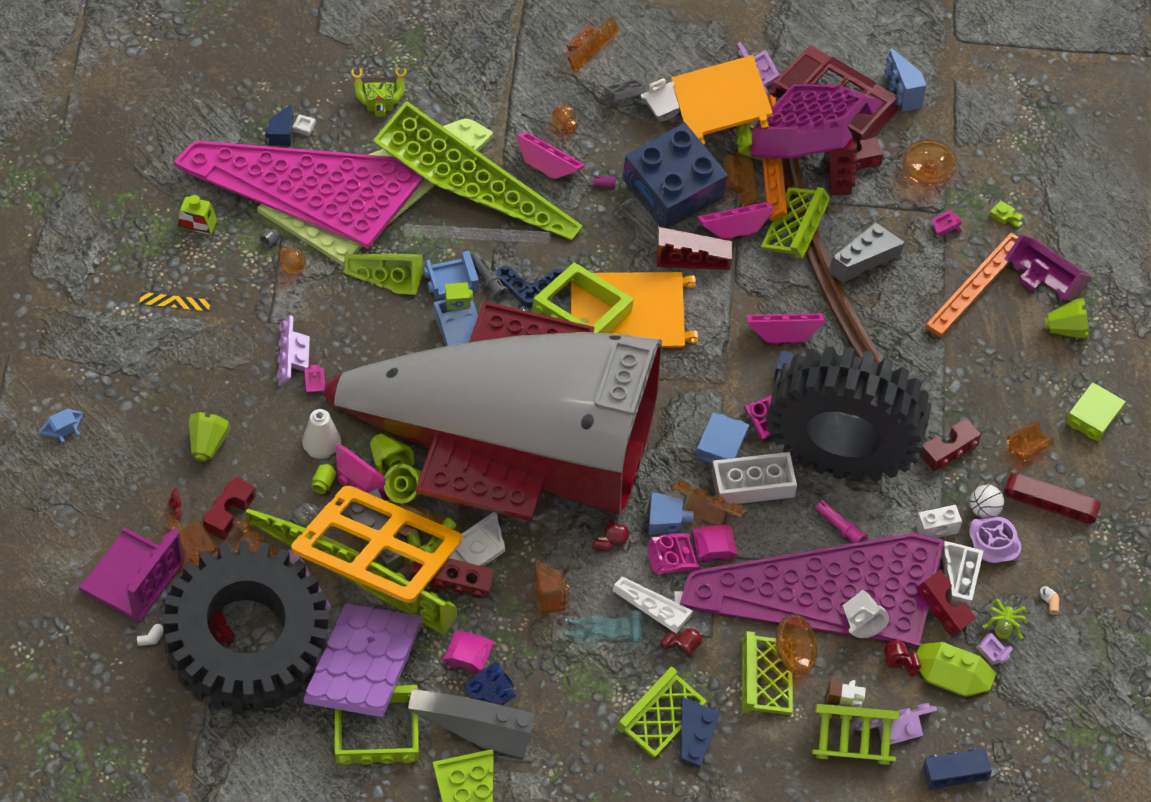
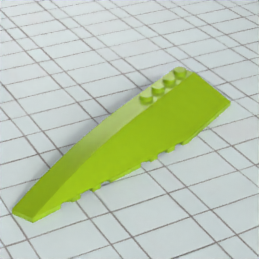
(464, 171)
(435, 611)

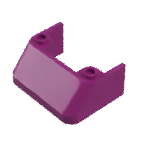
(1063, 275)

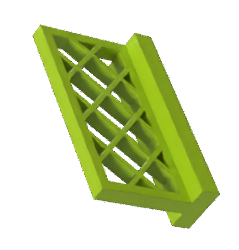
(808, 222)
(750, 677)
(645, 705)

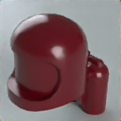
(614, 534)
(686, 641)
(898, 656)

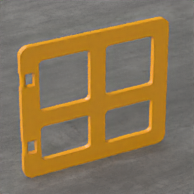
(378, 541)

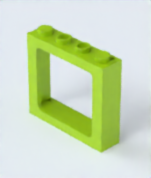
(621, 303)

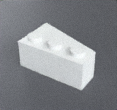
(961, 569)

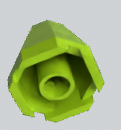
(1069, 320)
(206, 435)
(389, 452)

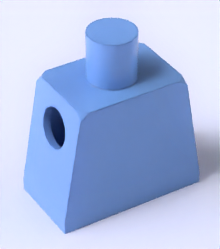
(667, 514)

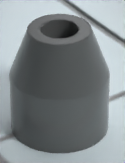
(269, 237)

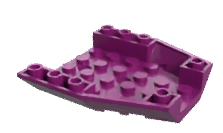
(810, 121)

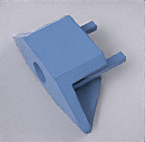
(62, 424)

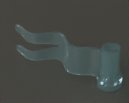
(610, 628)

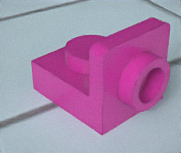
(946, 222)
(314, 379)

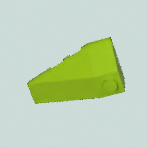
(392, 271)

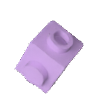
(993, 650)

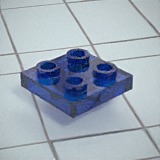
(491, 685)

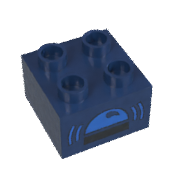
(674, 176)

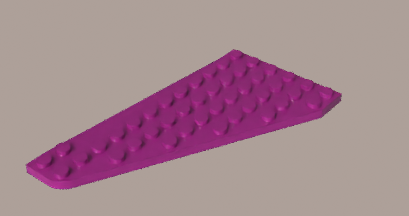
(821, 582)

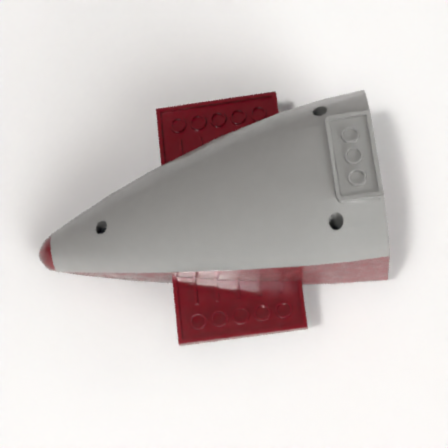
(517, 411)

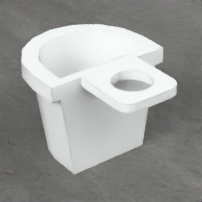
(661, 100)
(865, 616)

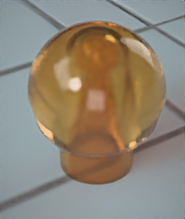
(564, 118)
(292, 260)

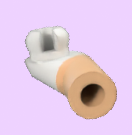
(1051, 598)

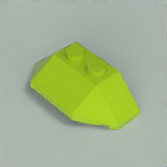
(955, 669)

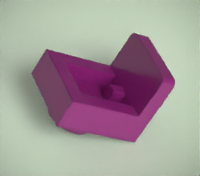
(1034, 275)

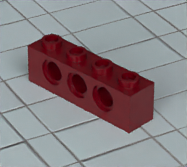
(842, 169)
(481, 575)

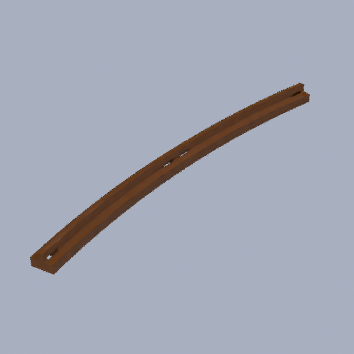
(829, 284)

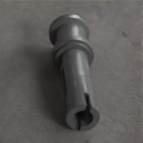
(492, 281)

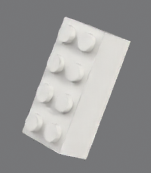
(754, 478)

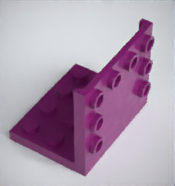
(134, 572)

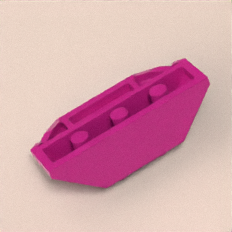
(547, 157)
(737, 221)
(786, 327)
(357, 473)

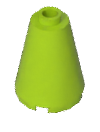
(402, 483)

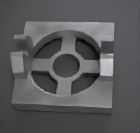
(624, 90)

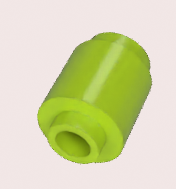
(323, 479)

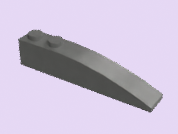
(481, 722)

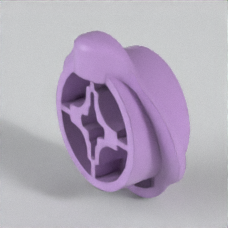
(992, 537)

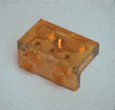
(1028, 441)

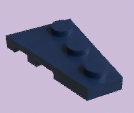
(696, 731)

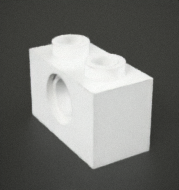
(939, 522)

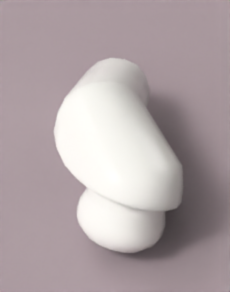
(153, 636)

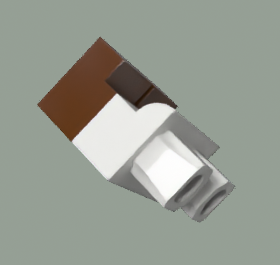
(844, 694)

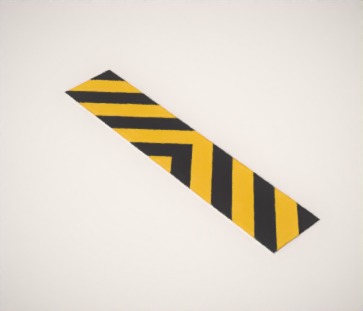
(175, 301)

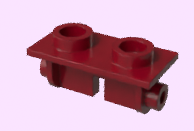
(221, 634)

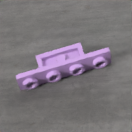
(765, 67)
(293, 351)
(906, 727)

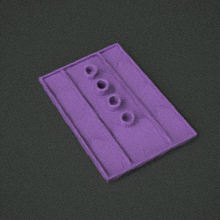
(363, 660)

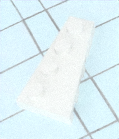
(655, 605)

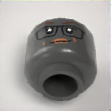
(304, 514)

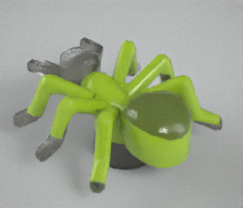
(1007, 617)

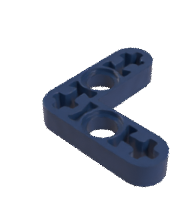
(526, 290)

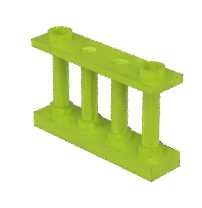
(846, 713)

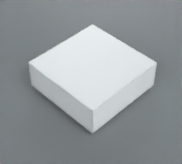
(304, 125)

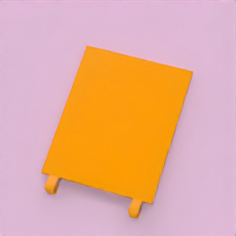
(722, 97)
(656, 305)

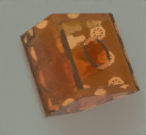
(550, 588)

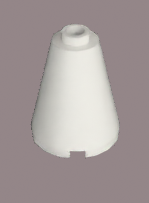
(320, 435)

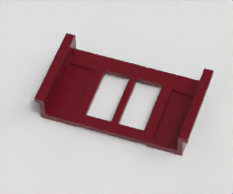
(814, 64)

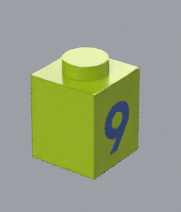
(458, 296)

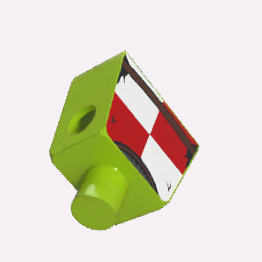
(197, 215)

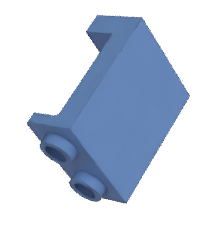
(451, 272)
(721, 438)

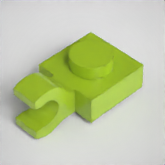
(1004, 213)

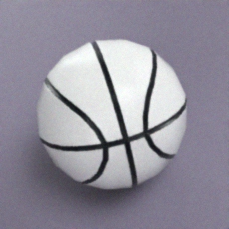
(986, 501)

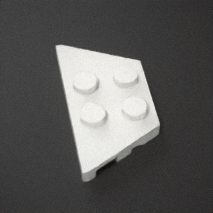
(481, 542)

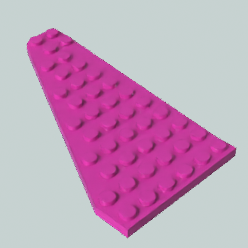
(328, 189)

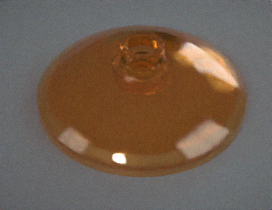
(932, 156)
(796, 644)

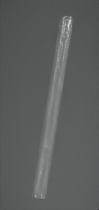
(477, 233)

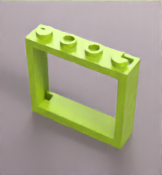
(386, 756)

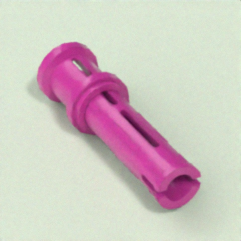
(847, 529)

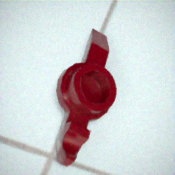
(175, 504)

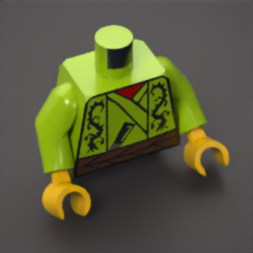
(379, 93)

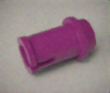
(607, 182)

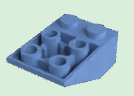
(905, 82)
(455, 325)

